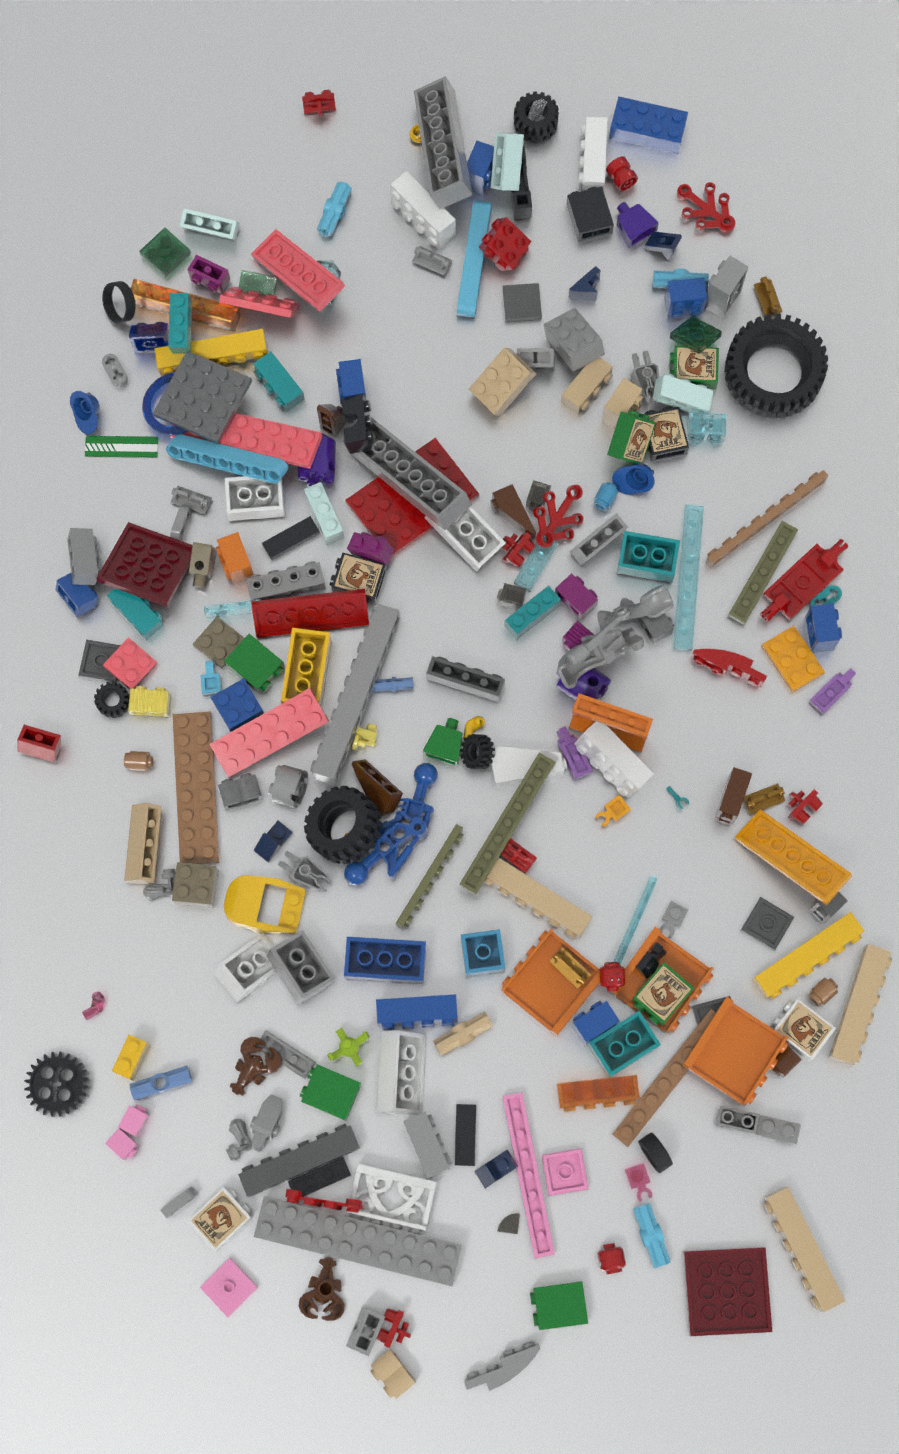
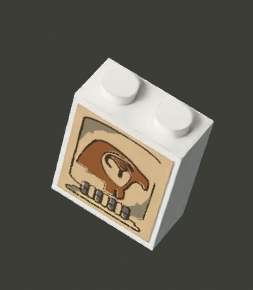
(804, 1028)
(220, 1218)

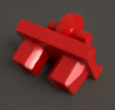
(318, 103)
(522, 542)
(798, 813)
(518, 856)
(395, 1318)

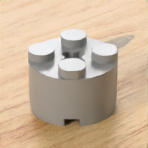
(288, 786)

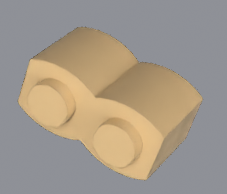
(392, 1373)

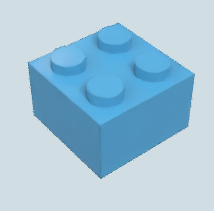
(483, 952)

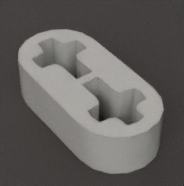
(111, 372)
(180, 522)
(178, 1202)

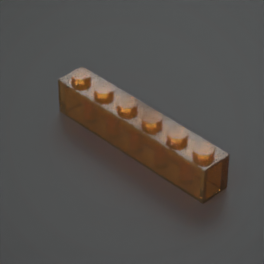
(203, 309)

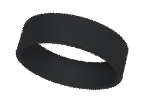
(108, 302)

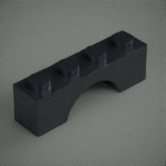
(522, 199)

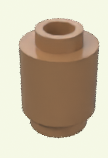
(138, 760)
(823, 991)

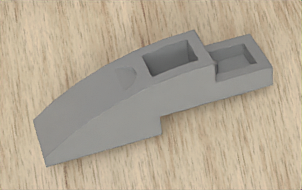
(758, 1125)
(512, 1365)

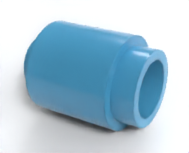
(605, 496)

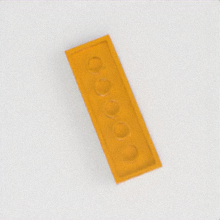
(793, 857)

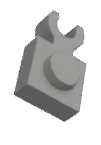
(674, 916)

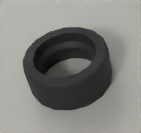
(655, 1152)

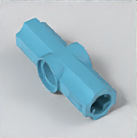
(334, 208)
(661, 278)
(651, 1235)

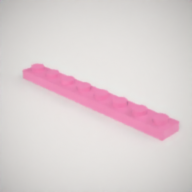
(528, 1175)

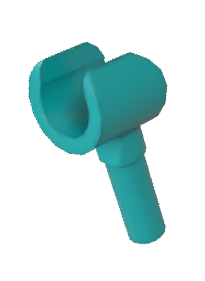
(677, 798)

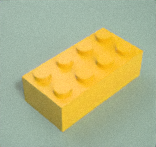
(306, 663)

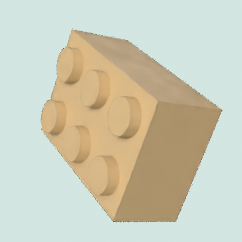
(502, 381)

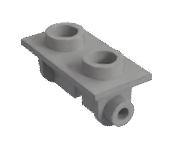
(431, 260)
(186, 497)

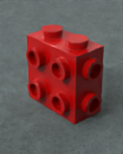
(504, 244)

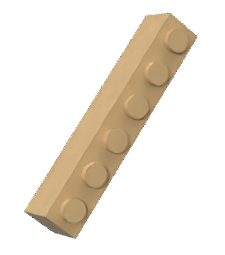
(538, 898)
(860, 1004)
(804, 1250)

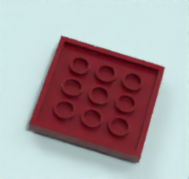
(146, 564)
(727, 1291)

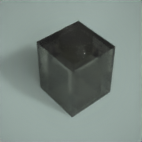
(535, 495)
(511, 596)

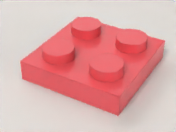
(129, 664)

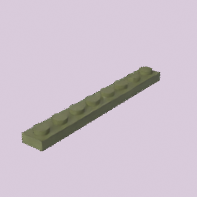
(507, 824)

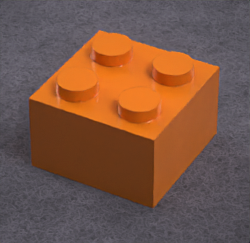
(234, 558)

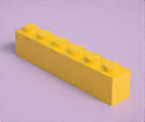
(219, 349)
(808, 955)

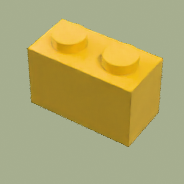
(130, 1057)

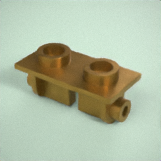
(767, 296)
(764, 798)
(570, 967)

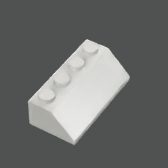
(401, 1072)

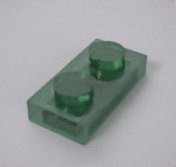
(258, 282)

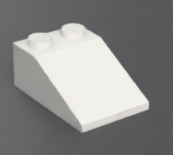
(246, 968)

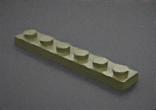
(763, 572)
(426, 884)

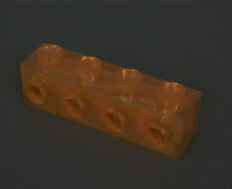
(597, 1092)

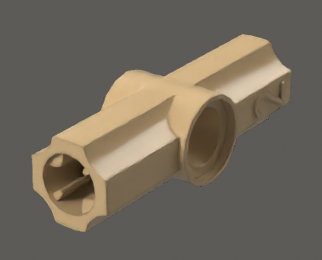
(463, 1033)

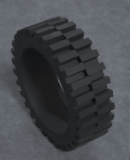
(786, 335)

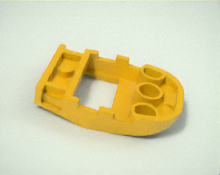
(245, 898)

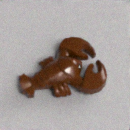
(254, 1065)
(323, 1293)

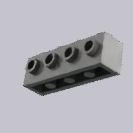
(465, 678)

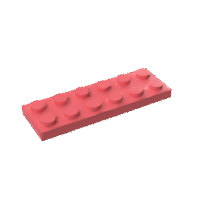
(297, 270)
(274, 439)
(269, 732)

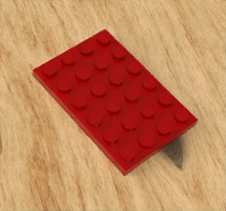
(391, 515)

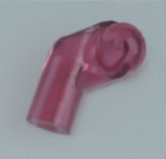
(96, 1005)

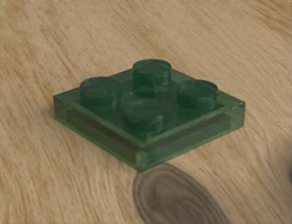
(165, 252)
(695, 334)

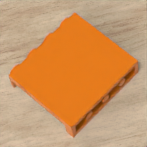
(627, 725)
(676, 958)
(543, 989)
(736, 1052)

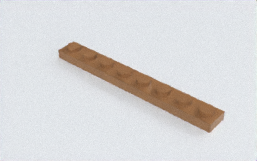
(760, 523)
(660, 1088)

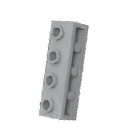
(286, 582)

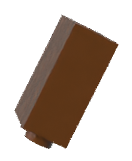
(733, 796)

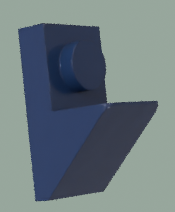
(663, 243)
(584, 288)
(272, 841)
(496, 1169)

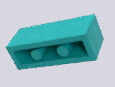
(180, 323)
(278, 381)
(136, 612)
(532, 612)

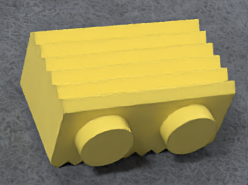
(149, 702)

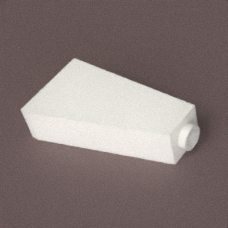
(512, 764)

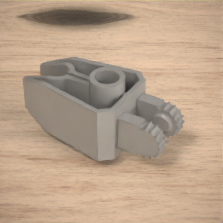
(644, 375)
(305, 872)
(266, 1125)

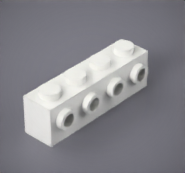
(594, 152)

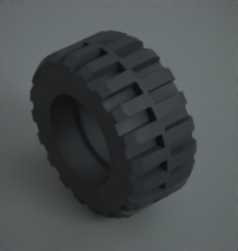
(324, 813)

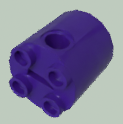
(323, 464)
(591, 684)

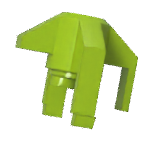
(349, 1047)

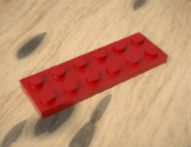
(310, 612)

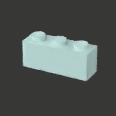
(507, 161)
(209, 224)
(682, 394)
(324, 513)

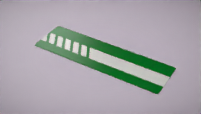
(121, 446)

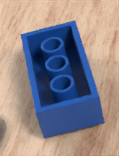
(648, 125)
(385, 960)
(417, 1011)

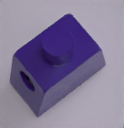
(635, 223)

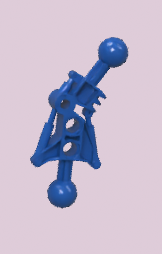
(411, 811)

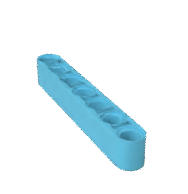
(473, 259)
(227, 458)

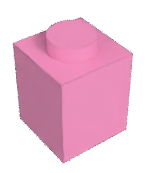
(134, 1120)
(122, 1144)

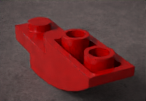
(721, 660)

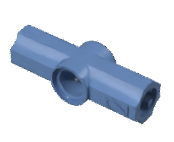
(148, 1087)

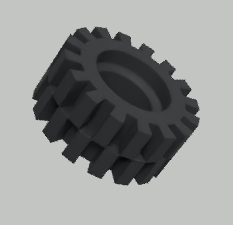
(106, 690)
(470, 748)

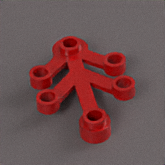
(707, 209)
(556, 518)
(352, 1205)

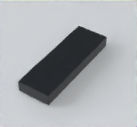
(290, 538)
(465, 1135)
(320, 1177)

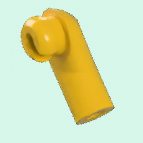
(473, 725)

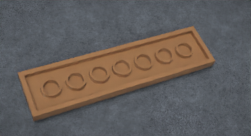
(195, 788)

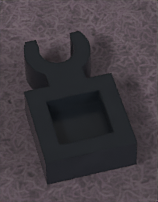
(650, 961)

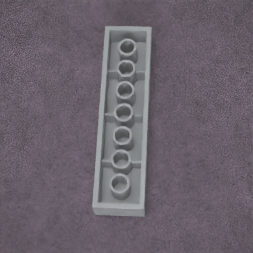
(442, 143)
(413, 477)

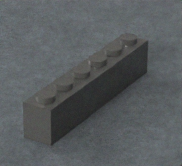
(298, 1161)

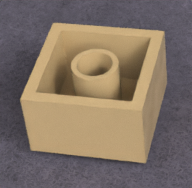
(625, 398)

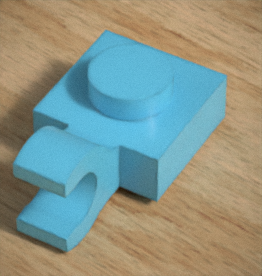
(210, 681)

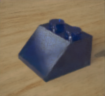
(149, 336)

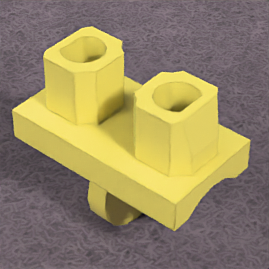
(365, 737)

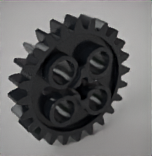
(75, 1085)

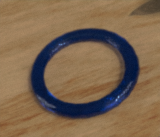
(147, 412)

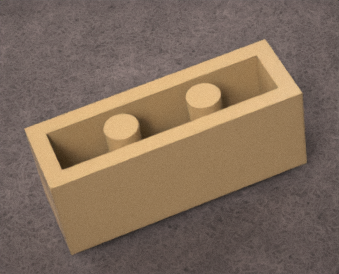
(587, 385)

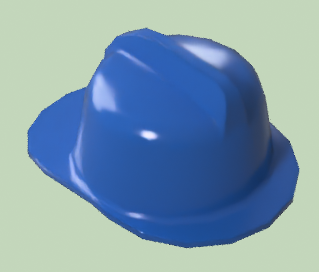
(85, 410)
(634, 479)

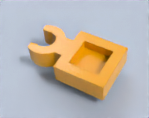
(614, 809)

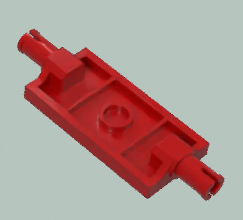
(803, 581)

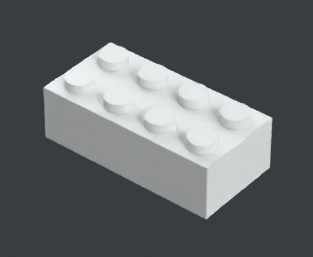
(422, 211)
(471, 538)
(613, 759)

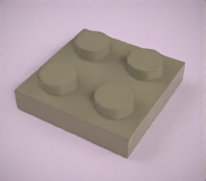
(218, 641)

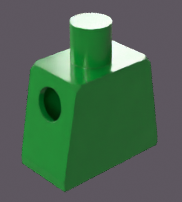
(445, 743)

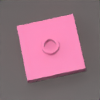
(565, 1172)
(228, 1287)

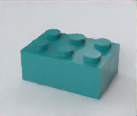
(648, 556)
(624, 1044)

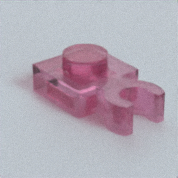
(638, 1177)

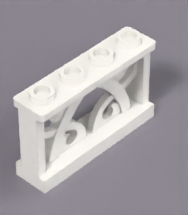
(417, 1186)

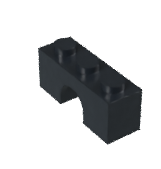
(359, 436)

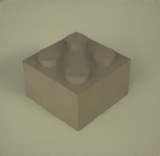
(195, 885)

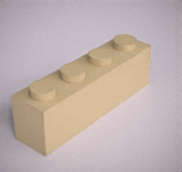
(142, 843)

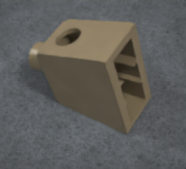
(202, 555)

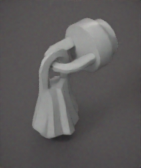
(153, 891)
(238, 1129)

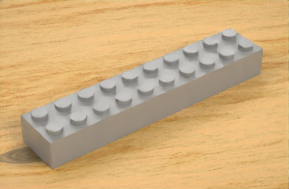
(357, 1241)

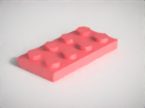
(254, 301)

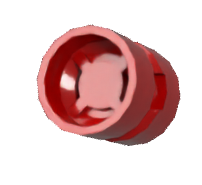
(620, 171)

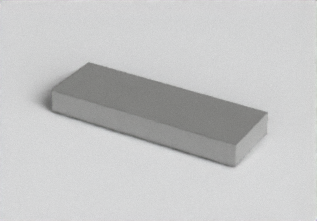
(290, 1056)

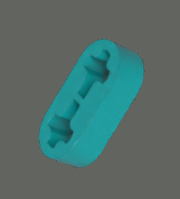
(825, 593)

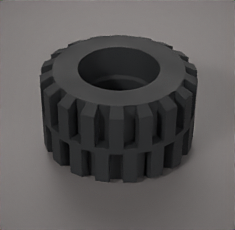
(536, 129)

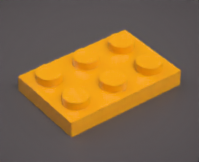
(793, 659)

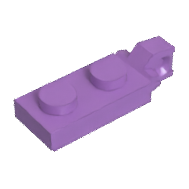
(832, 691)
(576, 762)

